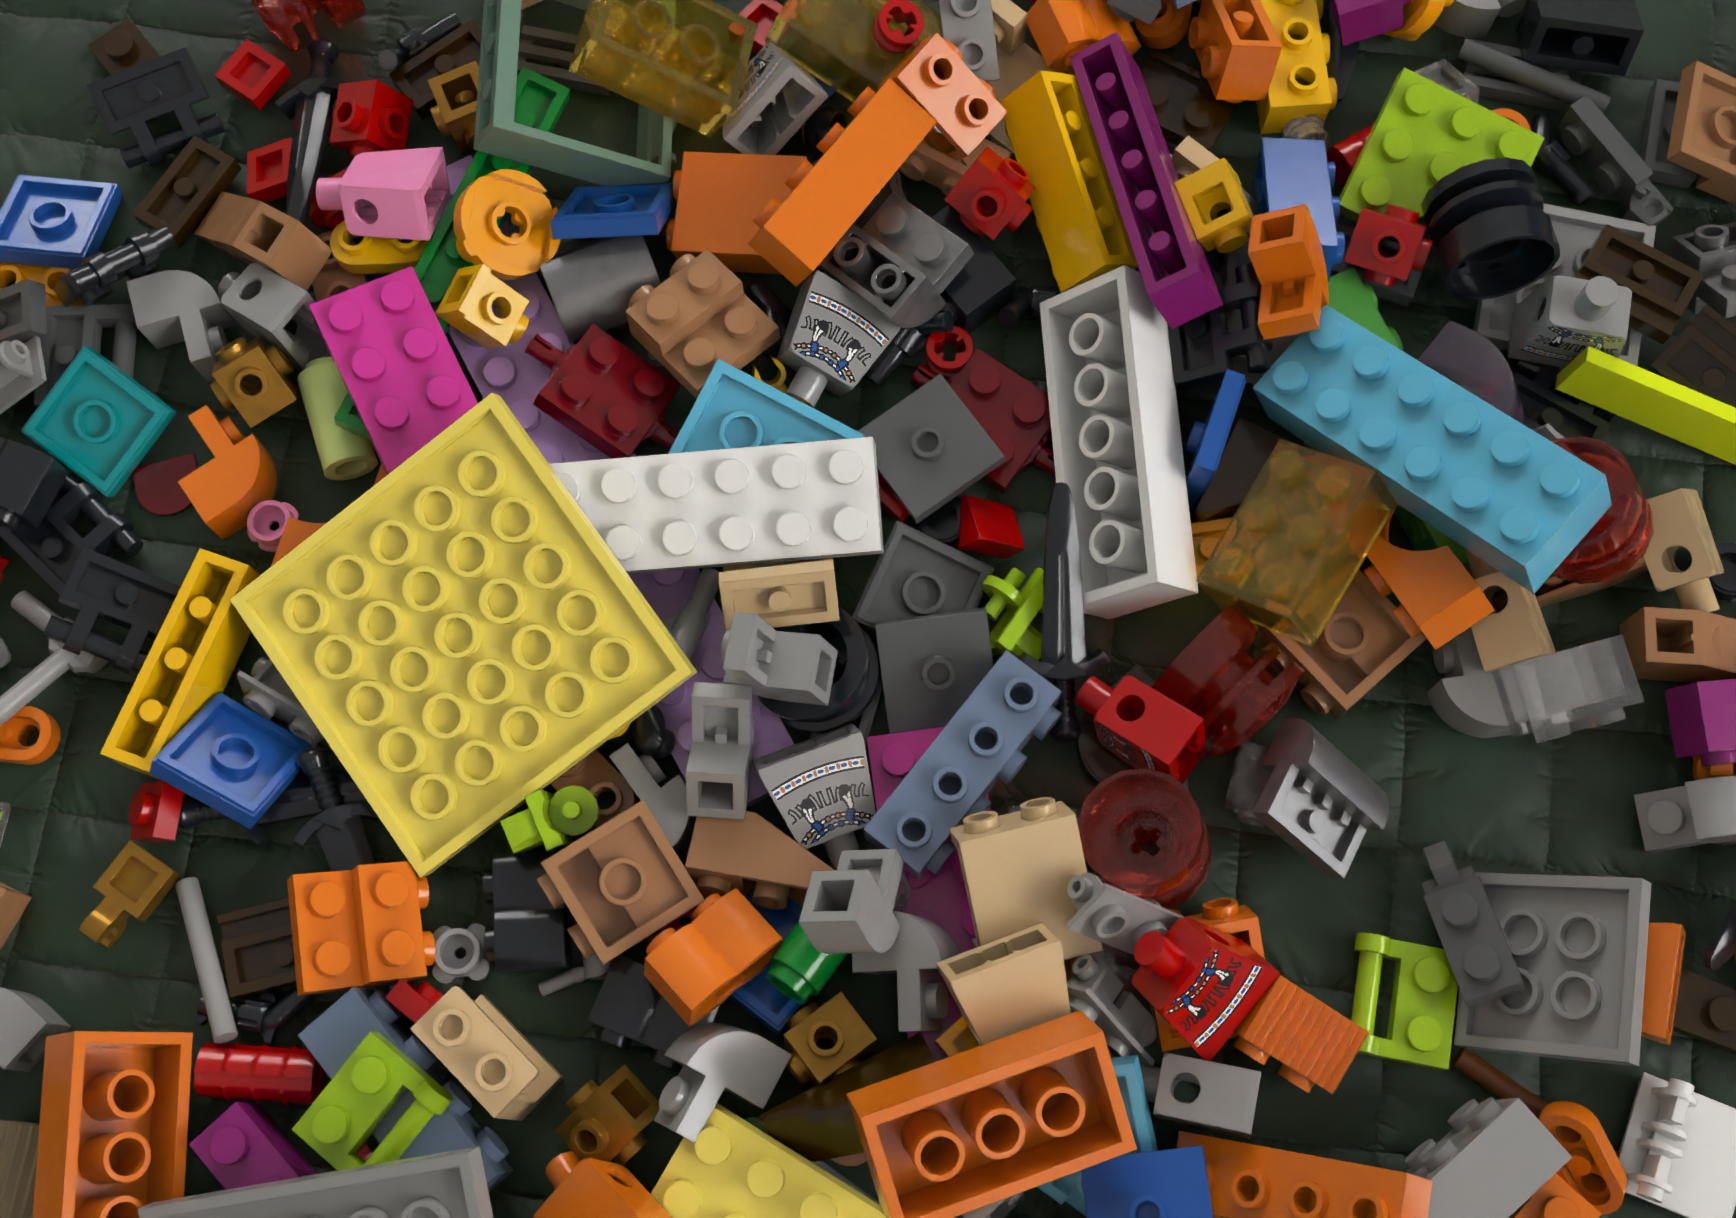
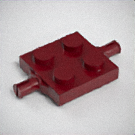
(605, 393)
(1008, 410)

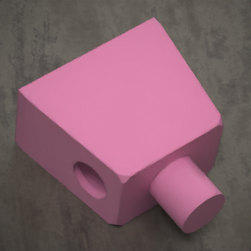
(390, 193)

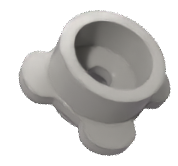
(448, 942)

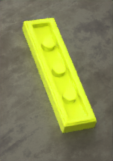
(1651, 402)

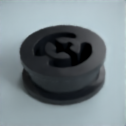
(851, 686)

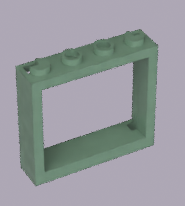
(502, 137)

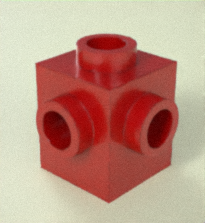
(370, 118)
(992, 195)
(1366, 244)

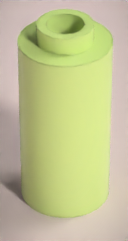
(339, 450)

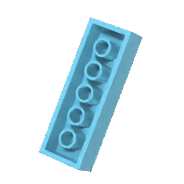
(1436, 448)

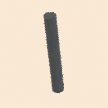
(1529, 74)

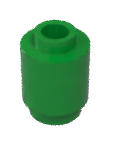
(801, 969)

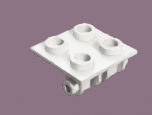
(1680, 1149)

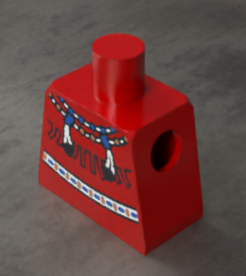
(1145, 726)
(1201, 981)

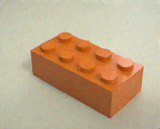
(993, 1120)
(112, 1123)

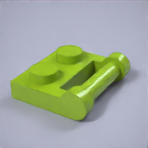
(1420, 1001)
(360, 1100)

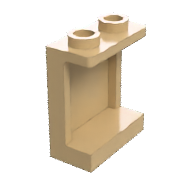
(781, 592)
(1020, 872)
(487, 1054)

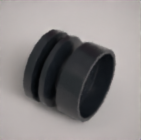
(1490, 229)

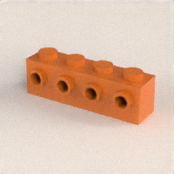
(842, 182)
(1288, 1184)

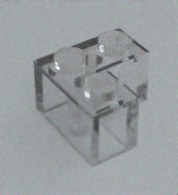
(1569, 689)

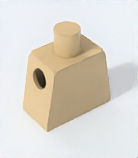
(1677, 524)
(1516, 631)
(1009, 983)

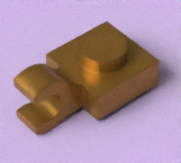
(132, 886)

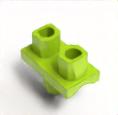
(1014, 628)
(551, 819)

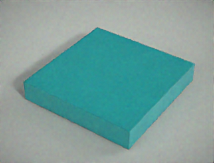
(98, 421)

